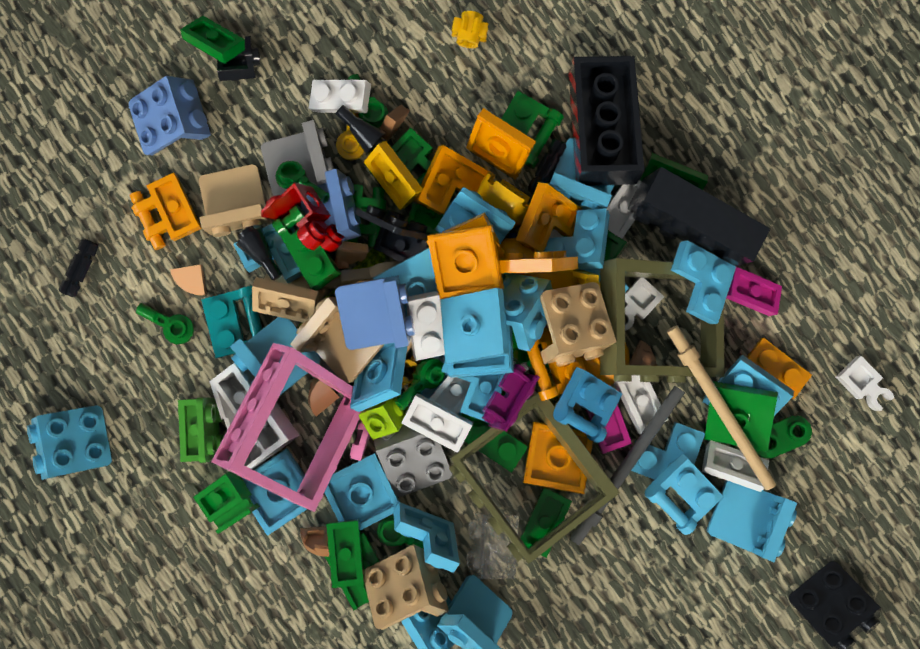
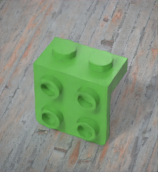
(199, 429)

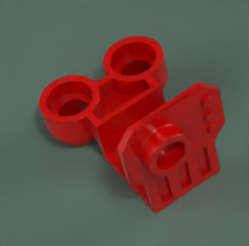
(312, 227)

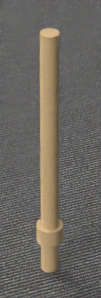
(690, 357)

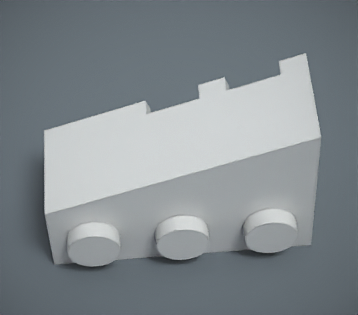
(229, 392)

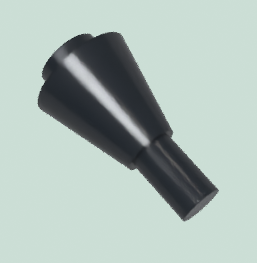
(365, 133)
(255, 245)

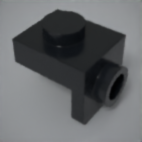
(242, 65)

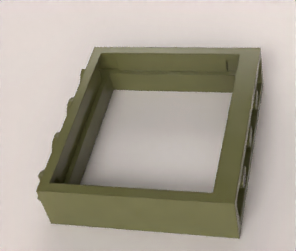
(613, 293)
(579, 454)

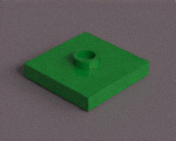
(751, 408)

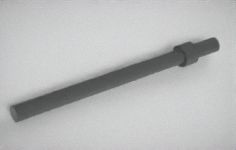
(631, 459)

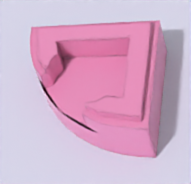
(360, 443)

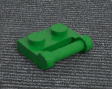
(522, 115)

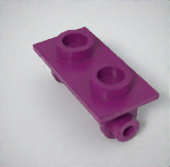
(503, 410)

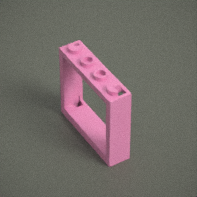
(255, 411)

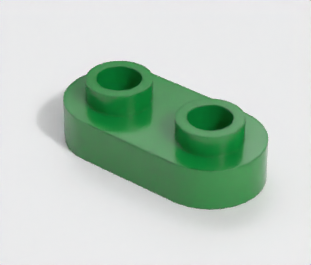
(783, 436)

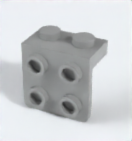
(302, 148)
(411, 460)

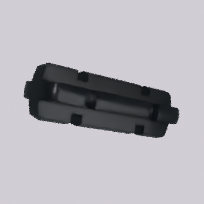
(548, 164)
(78, 267)

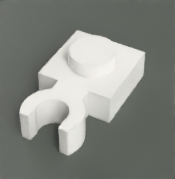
(640, 301)
(862, 381)

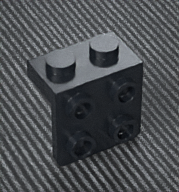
(396, 236)
(836, 606)

